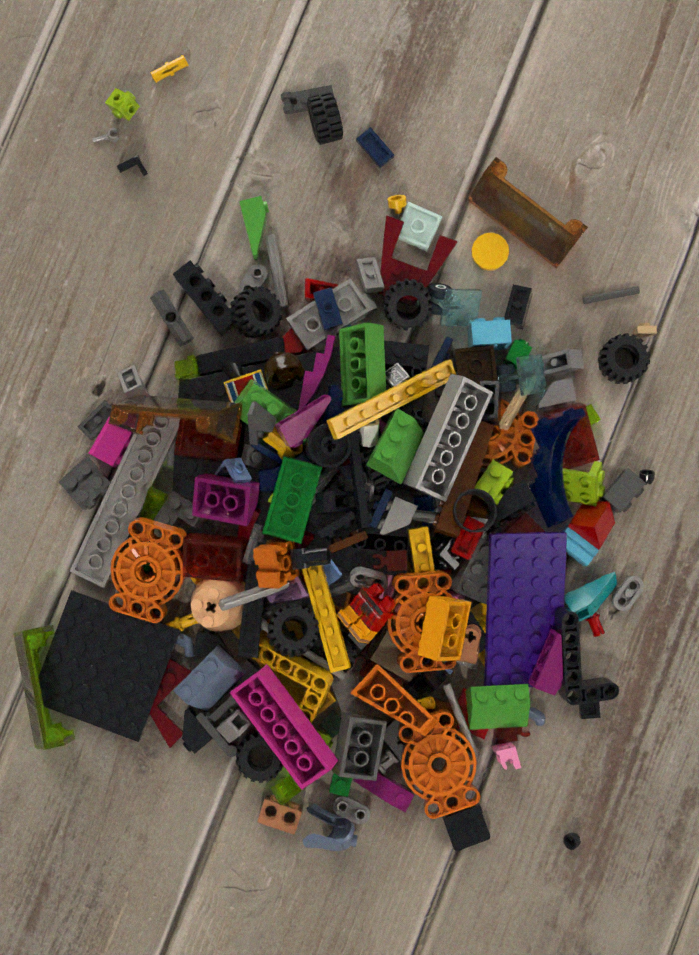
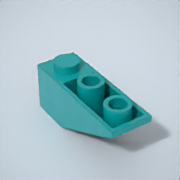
(590, 597)

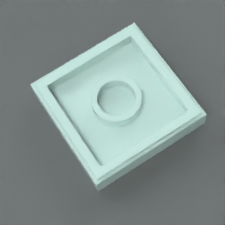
(419, 226)

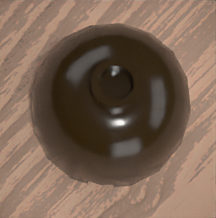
(283, 369)

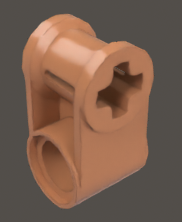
(471, 645)

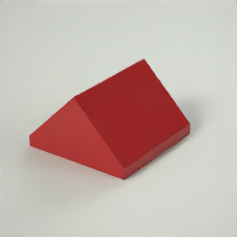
(593, 522)

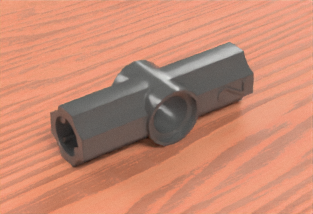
(165, 308)

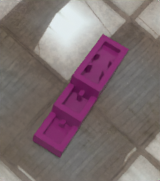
(313, 379)

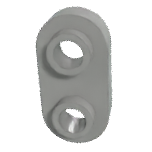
(251, 280)
(367, 578)
(628, 594)
(351, 810)

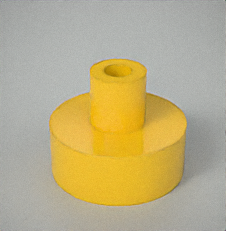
(397, 202)

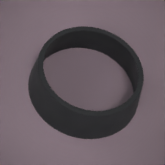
(491, 505)

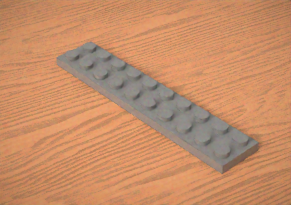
(124, 499)

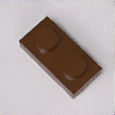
(355, 537)

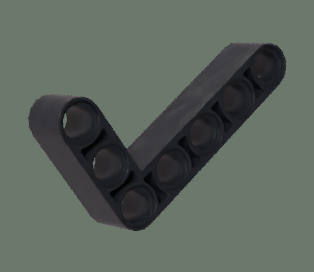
(573, 664)

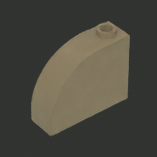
(386, 652)

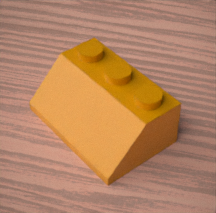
(444, 628)

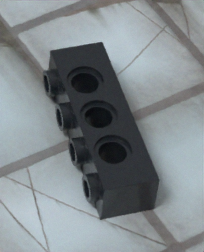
(185, 276)

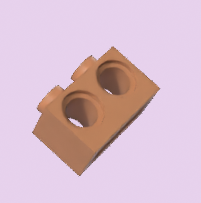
(278, 819)

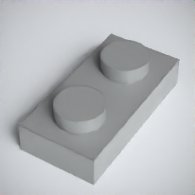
(370, 275)

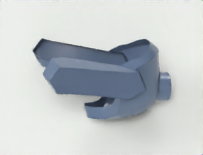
(341, 836)

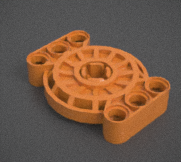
(509, 441)
(132, 581)
(408, 613)
(436, 783)

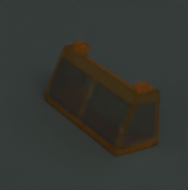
(524, 216)
(211, 417)

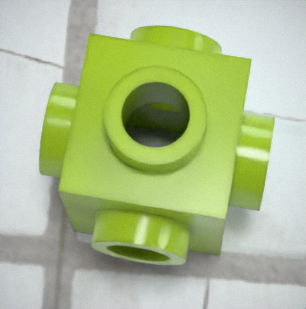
(122, 104)

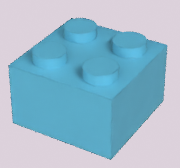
(490, 333)

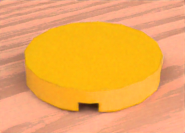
(490, 251)

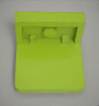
(496, 481)
(584, 486)

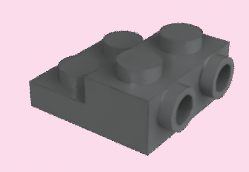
(85, 483)

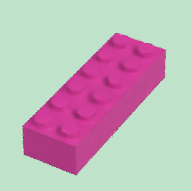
(284, 727)

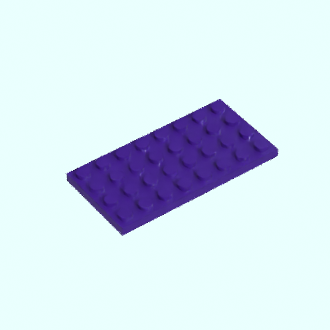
(522, 601)

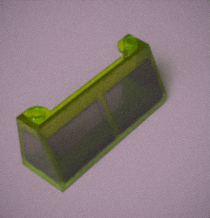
(44, 732)

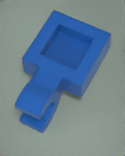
(425, 503)

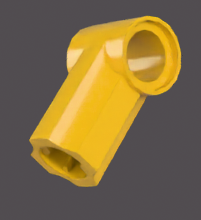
(275, 440)

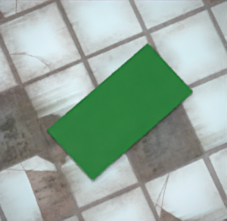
(292, 500)

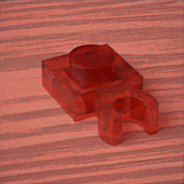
(395, 560)
(507, 735)

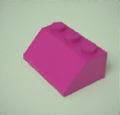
(111, 444)

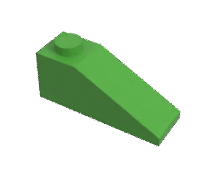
(255, 220)

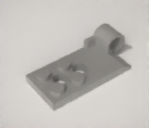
(351, 306)

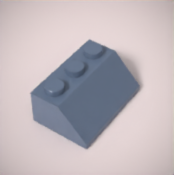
(210, 680)

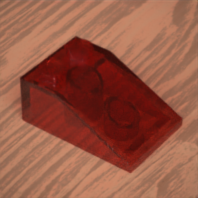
(203, 445)

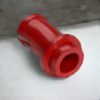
(595, 624)

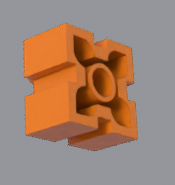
(274, 563)

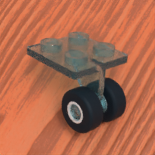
(455, 306)
(530, 375)

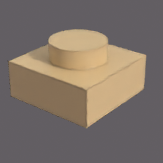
(645, 330)

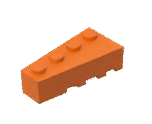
(388, 696)

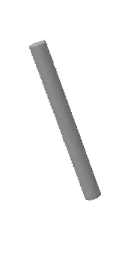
(459, 716)

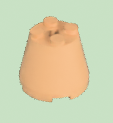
(210, 592)

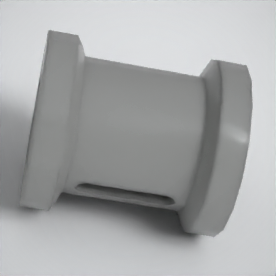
(392, 759)

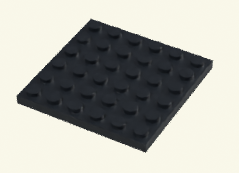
(105, 666)

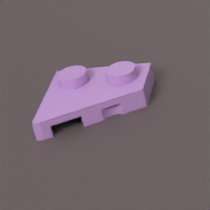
(295, 591)

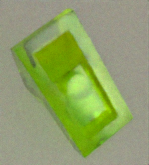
(153, 503)
(285, 789)

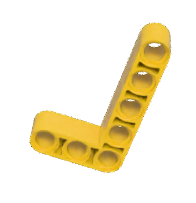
(295, 673)

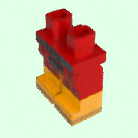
(367, 613)

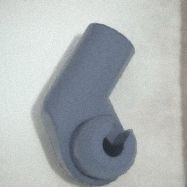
(187, 643)
(537, 716)

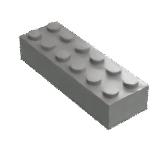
(448, 437)

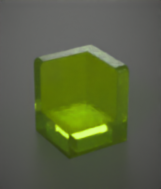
(186, 368)

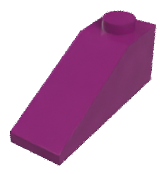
(300, 423)
(549, 667)
(389, 791)

